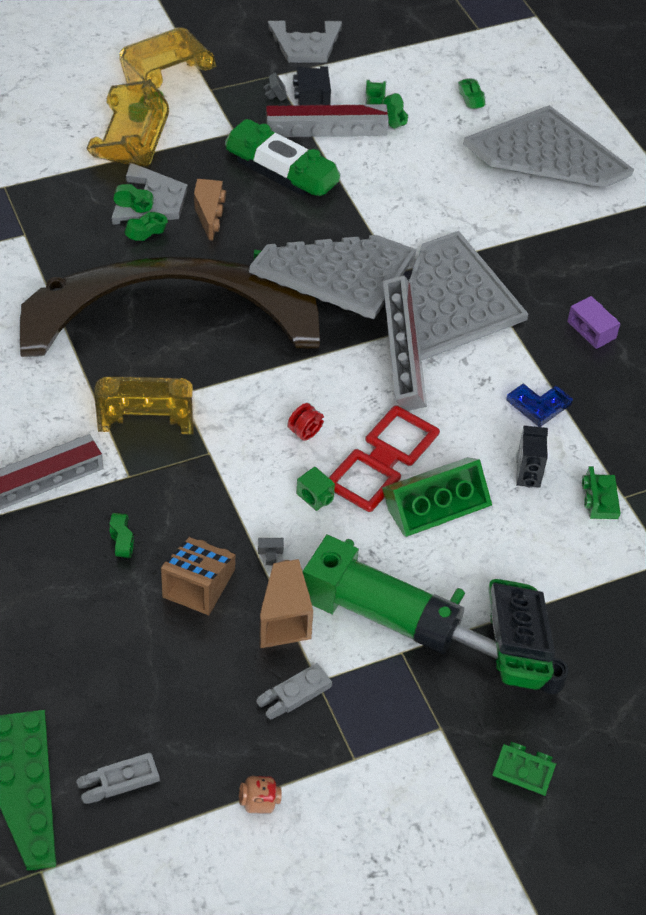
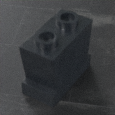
(312, 86)
(532, 456)

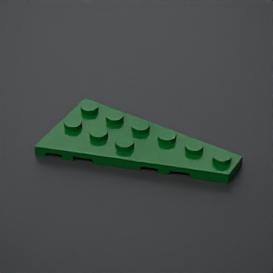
(27, 787)

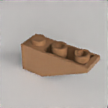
(208, 206)

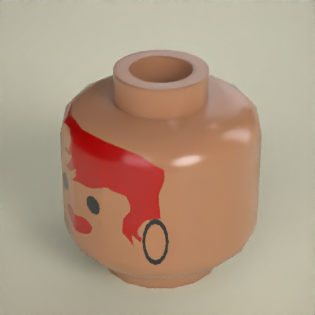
(259, 794)

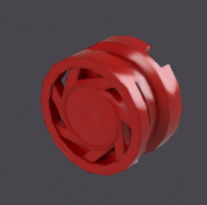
(305, 421)

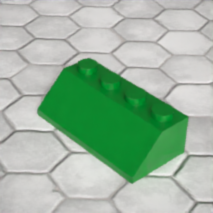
(437, 496)

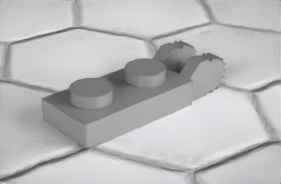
(295, 691)
(119, 778)

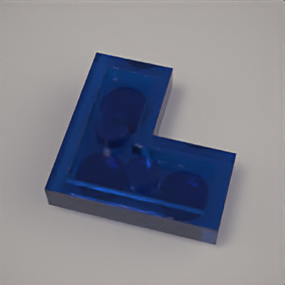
(539, 408)

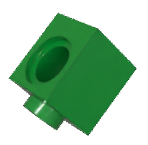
(315, 488)

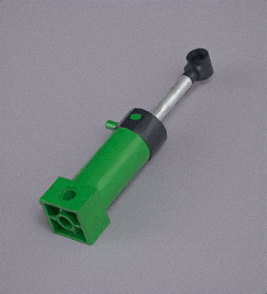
(340, 579)

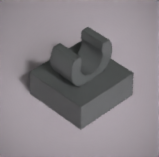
(275, 88)
(270, 547)

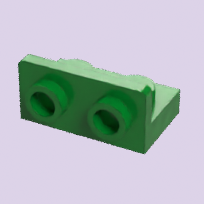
(600, 495)
(524, 769)

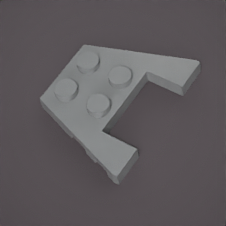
(306, 47)
(167, 193)

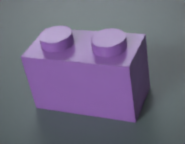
(593, 322)

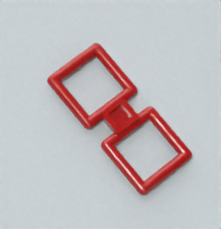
(383, 457)

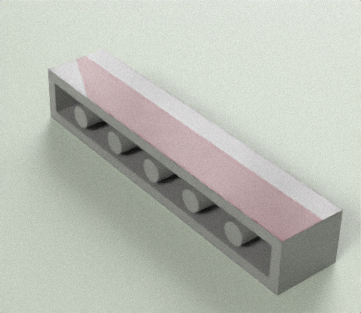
(328, 120)
(404, 344)
(49, 470)

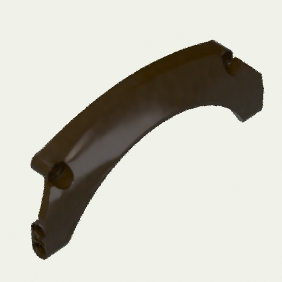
(50, 311)

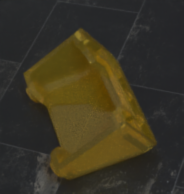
(150, 56)
(134, 126)
(144, 397)

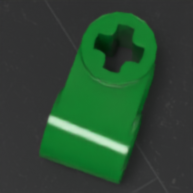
(375, 92)

